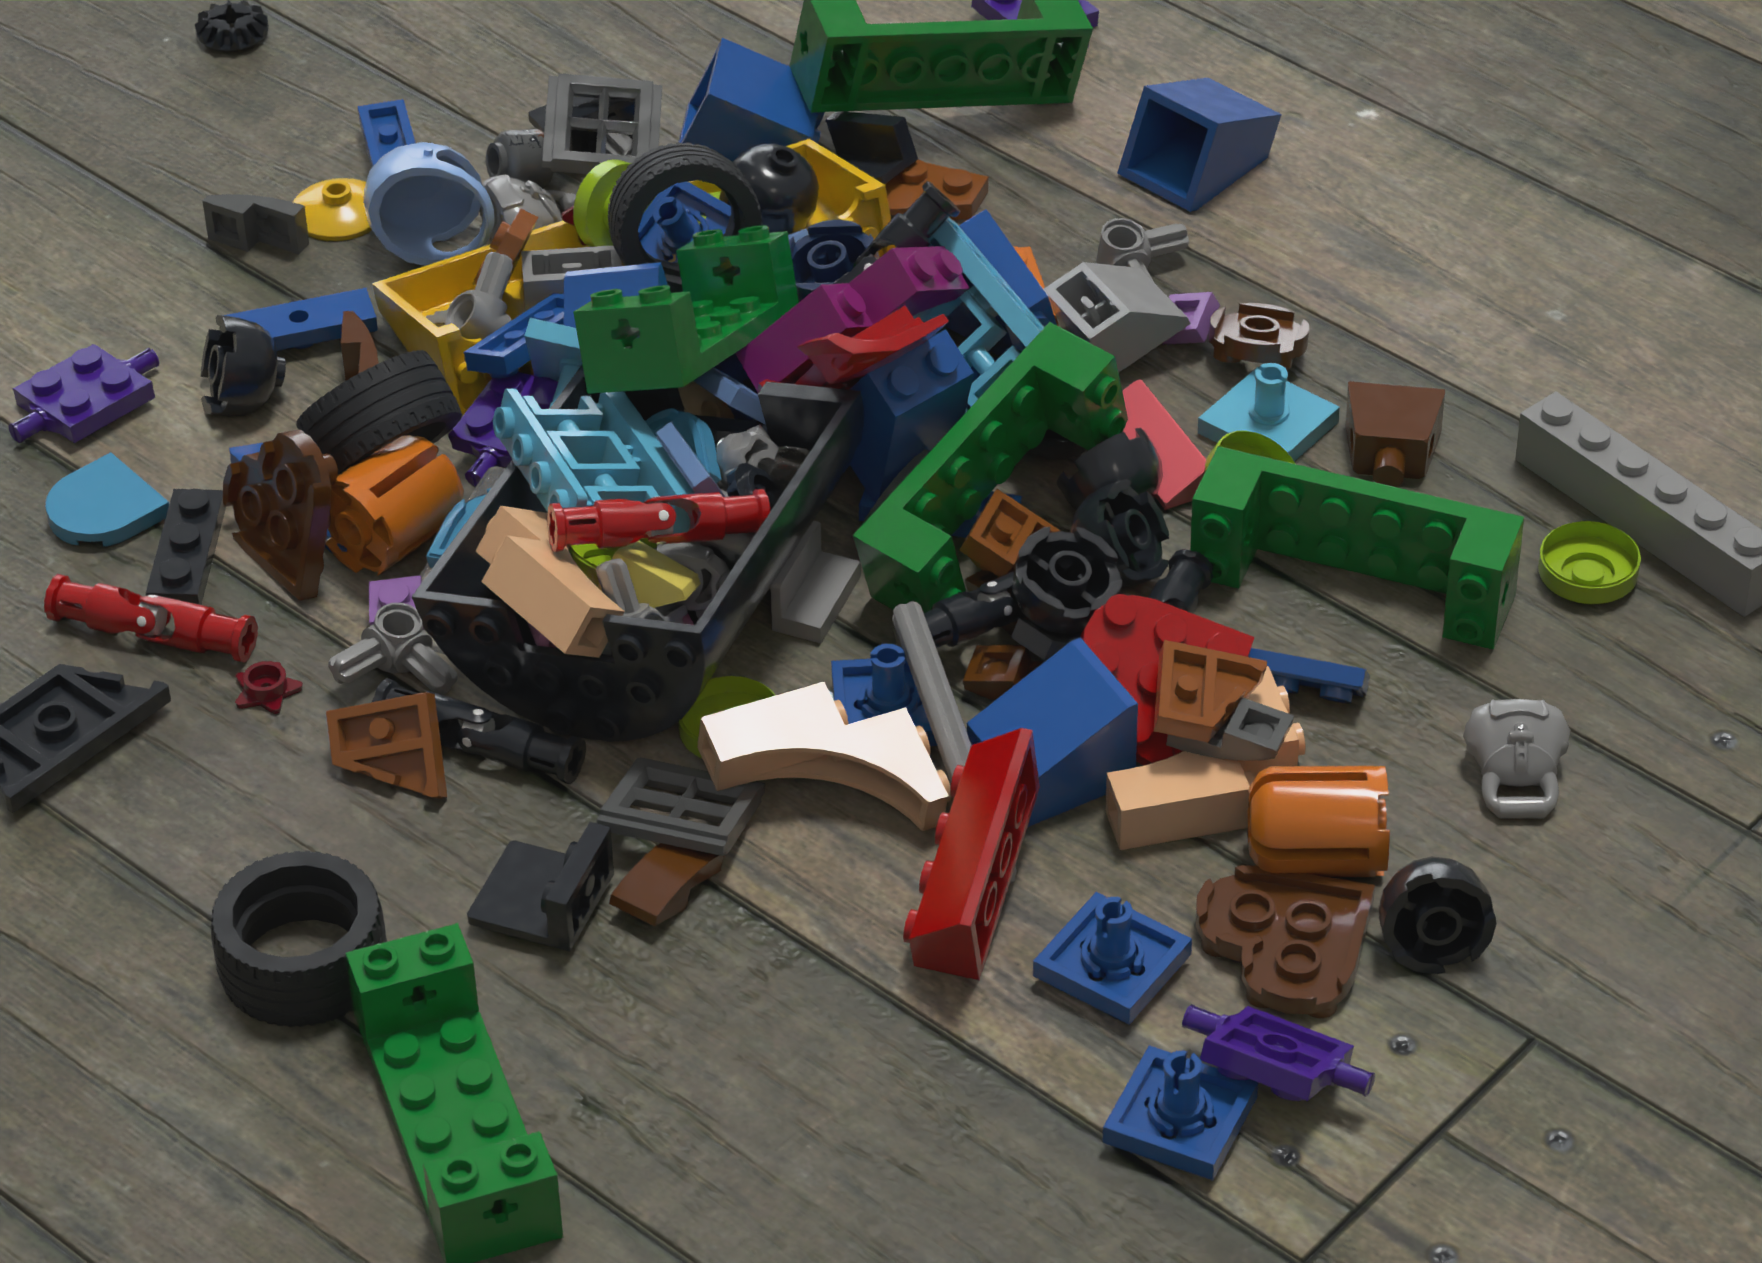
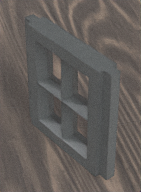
(560, 120)
(670, 829)

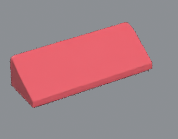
(1181, 460)

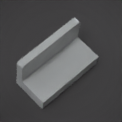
(811, 589)

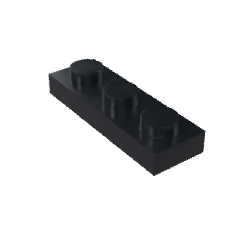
(187, 545)

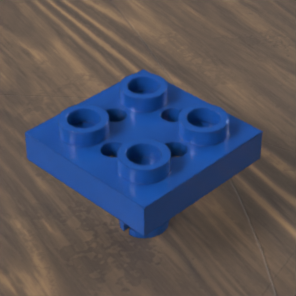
(675, 218)
(879, 687)
(1118, 944)
(1180, 1100)

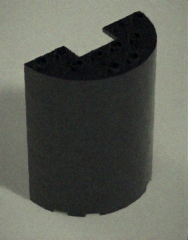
(654, 664)

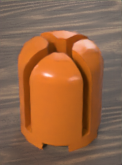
(391, 503)
(1319, 820)

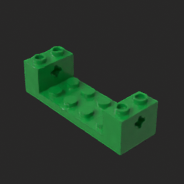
(938, 64)
(679, 336)
(1050, 385)
(1360, 528)
(452, 1108)

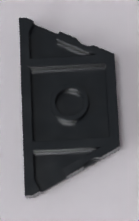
(63, 724)

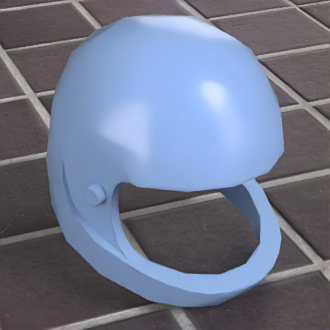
(425, 197)

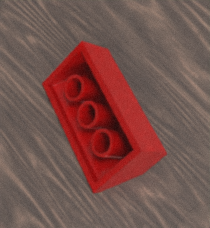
(974, 856)

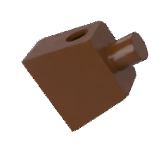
(1393, 430)

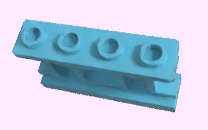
(986, 300)
(610, 432)

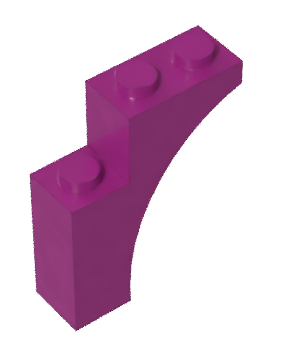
(899, 278)

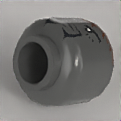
(519, 156)

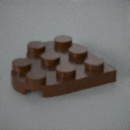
(284, 508)
(1290, 932)

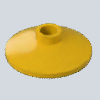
(335, 209)

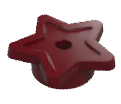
(254, 686)

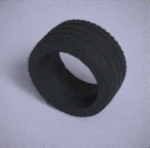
(657, 172)
(380, 406)
(285, 891)

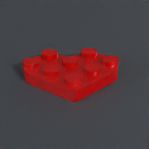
(1128, 641)

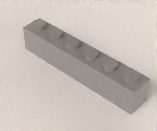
(1644, 500)

